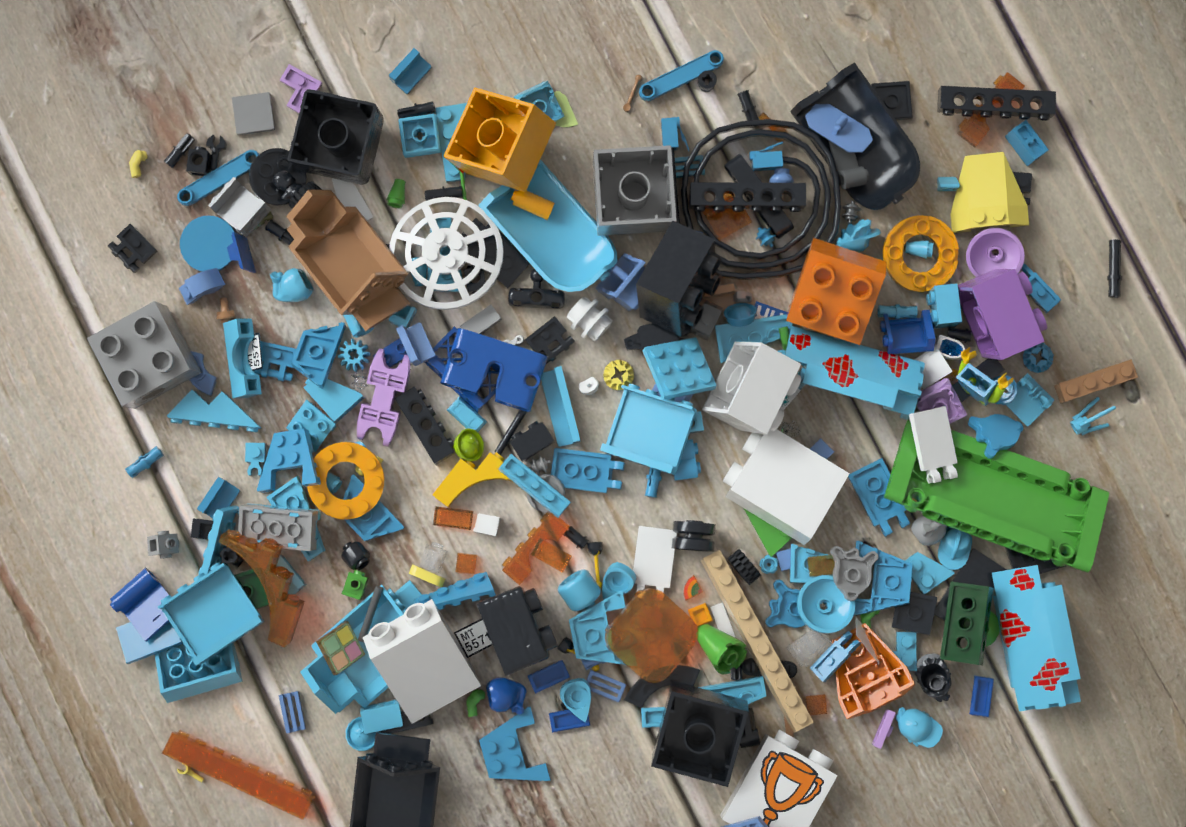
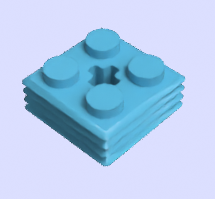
(409, 129)

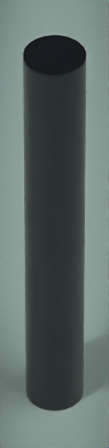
(510, 432)

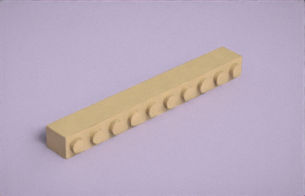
(756, 641)

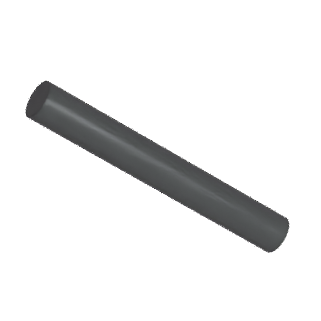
(370, 613)

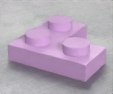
(300, 83)

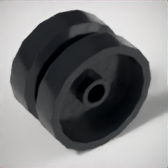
(693, 536)

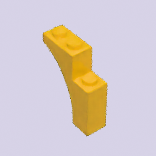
(465, 476)

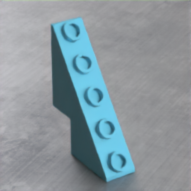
(219, 412)

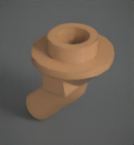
(225, 314)

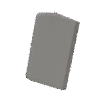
(482, 321)

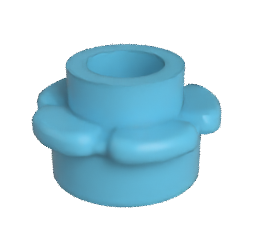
(768, 569)

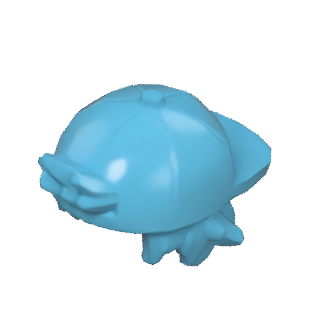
(857, 236)
(918, 727)

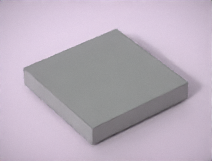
(253, 113)

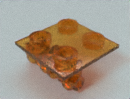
(727, 222)

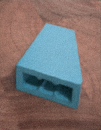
(334, 398)

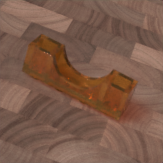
(976, 127)
(550, 529)

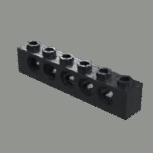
(1045, 99)
(796, 191)

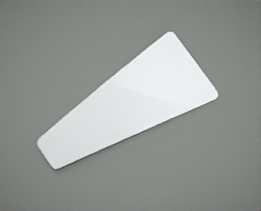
(350, 197)

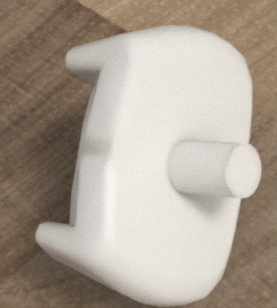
(589, 386)

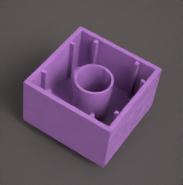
(1001, 313)

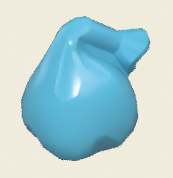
(291, 286)

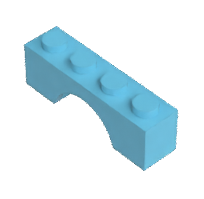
(237, 338)

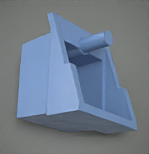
(622, 282)

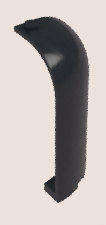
(890, 156)

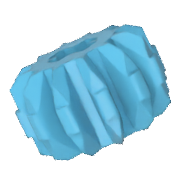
(347, 359)

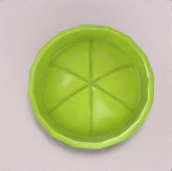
(469, 445)

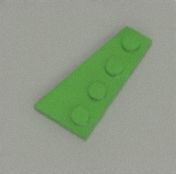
(771, 537)

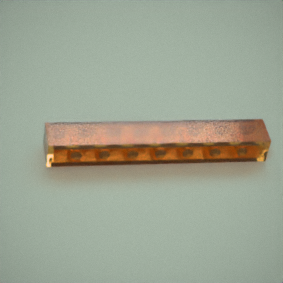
(238, 774)

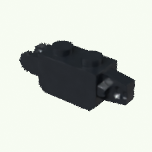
(652, 335)

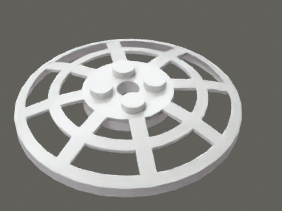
(455, 259)

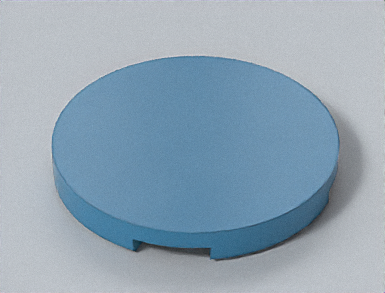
(206, 243)

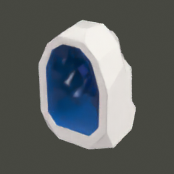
(949, 347)

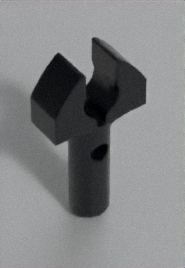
(215, 150)

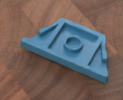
(317, 352)
(376, 522)

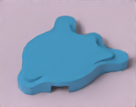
(996, 431)
(784, 609)

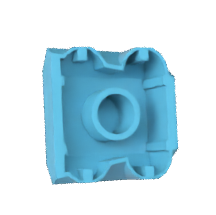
(544, 98)

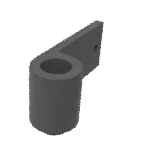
(847, 168)

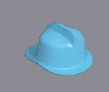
(954, 549)

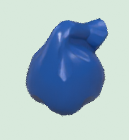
(506, 695)

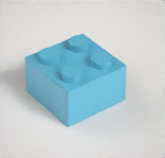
(944, 306)

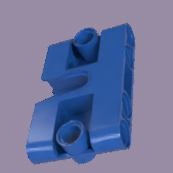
(481, 353)

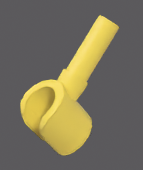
(190, 772)

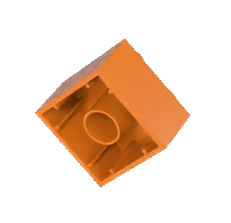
(836, 291)

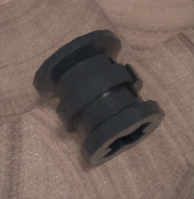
(712, 81)

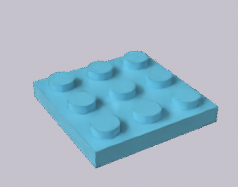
(679, 368)

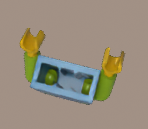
(977, 383)

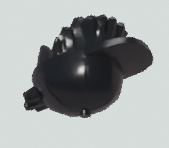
(934, 677)

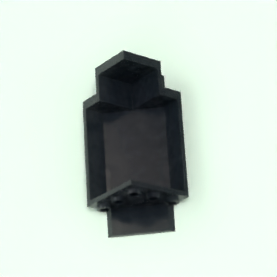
(395, 784)

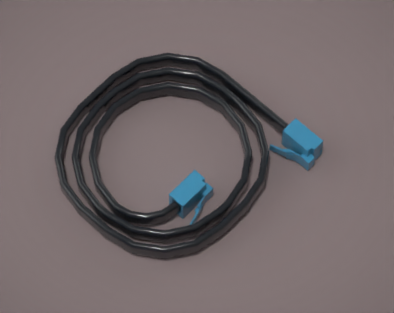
(761, 161)

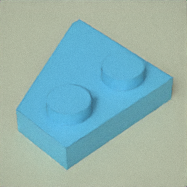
(927, 572)

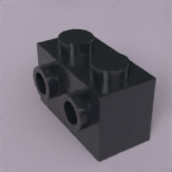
(531, 441)

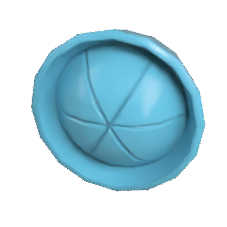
(357, 737)

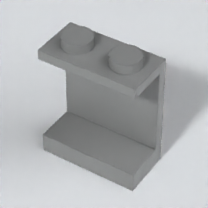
(239, 207)

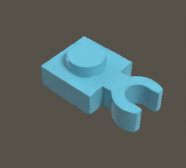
(255, 454)

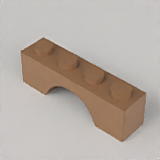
(1095, 381)

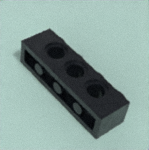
(406, 402)

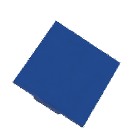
(240, 252)

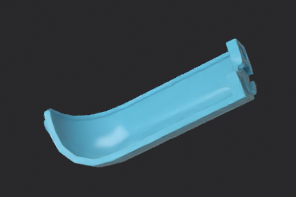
(560, 248)

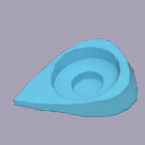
(618, 578)
(577, 697)

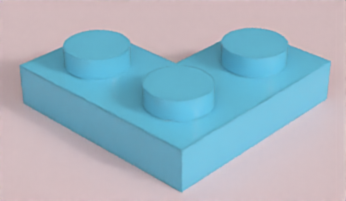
(907, 649)

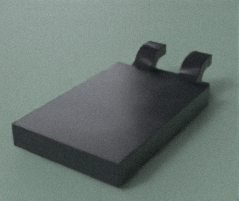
(513, 261)

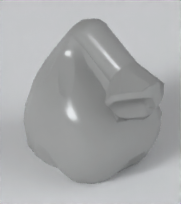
(928, 531)

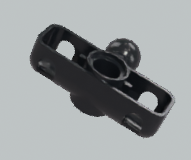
(526, 293)

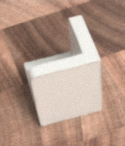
(487, 524)

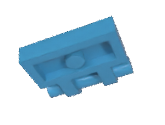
(276, 355)

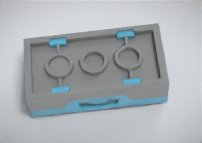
(287, 525)

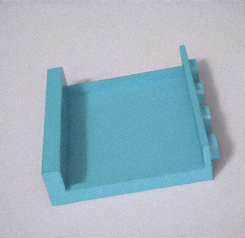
(650, 429)
(211, 613)

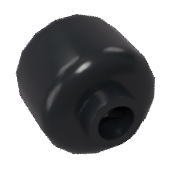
(355, 555)

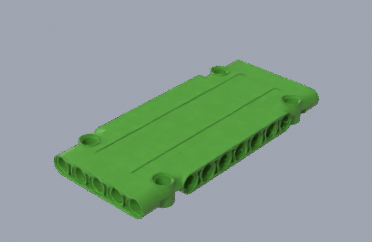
(1005, 501)

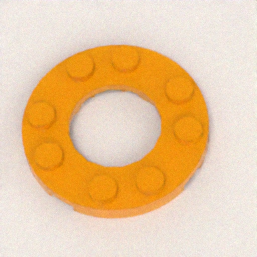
(947, 250)
(373, 478)

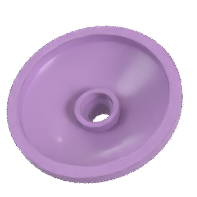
(980, 255)

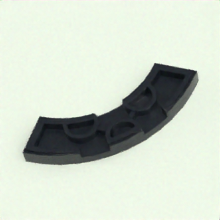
(642, 689)

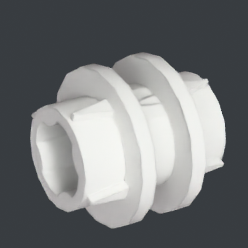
(589, 318)

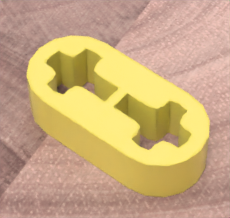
(427, 576)

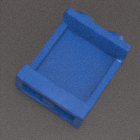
(908, 334)

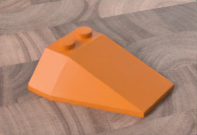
(866, 684)

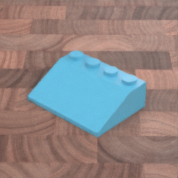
(182, 679)

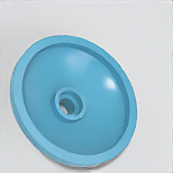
(824, 591)

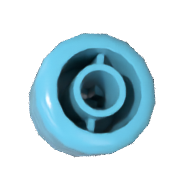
(579, 590)

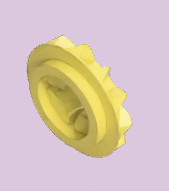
(621, 366)

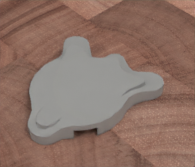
(852, 572)

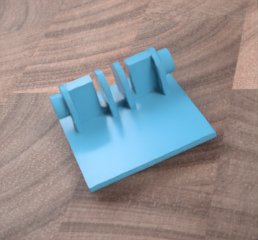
(1030, 400)
(315, 421)

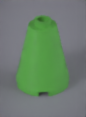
(721, 648)

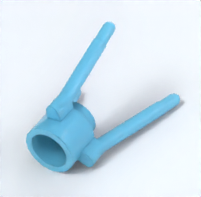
(1081, 424)

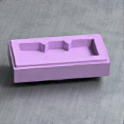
(884, 729)

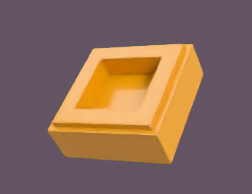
(700, 614)

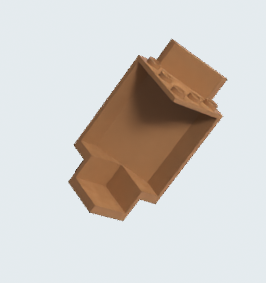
(346, 258)

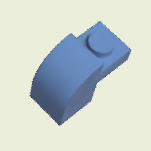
(201, 284)

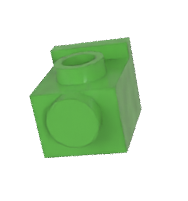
(357, 592)

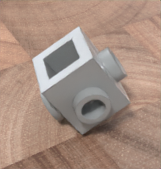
(163, 544)

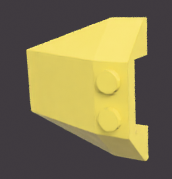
(987, 195)

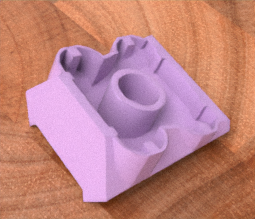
(942, 395)

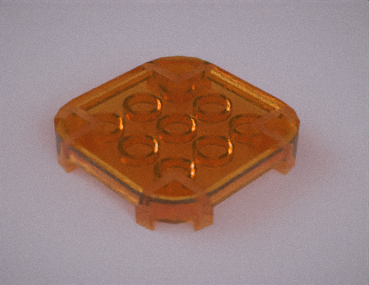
(651, 635)

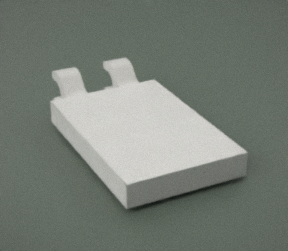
(934, 443)
(654, 558)

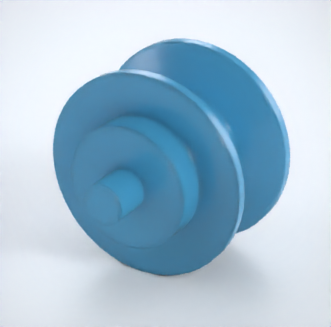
(765, 237)

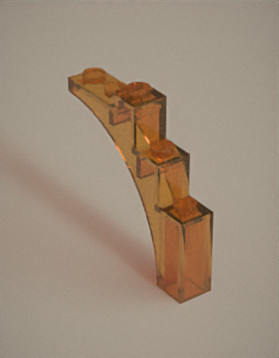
(263, 559)

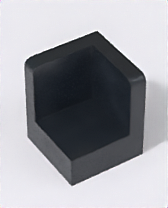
(201, 528)

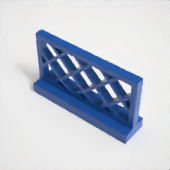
(438, 366)

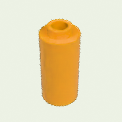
(533, 203)

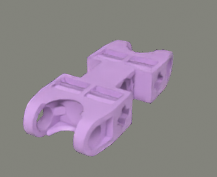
(383, 397)

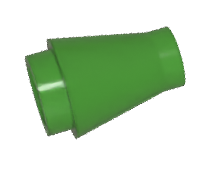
(396, 196)

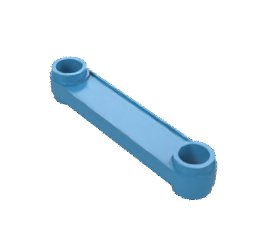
(680, 75)
(216, 178)

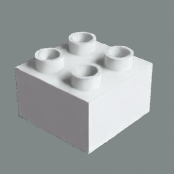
(753, 387)

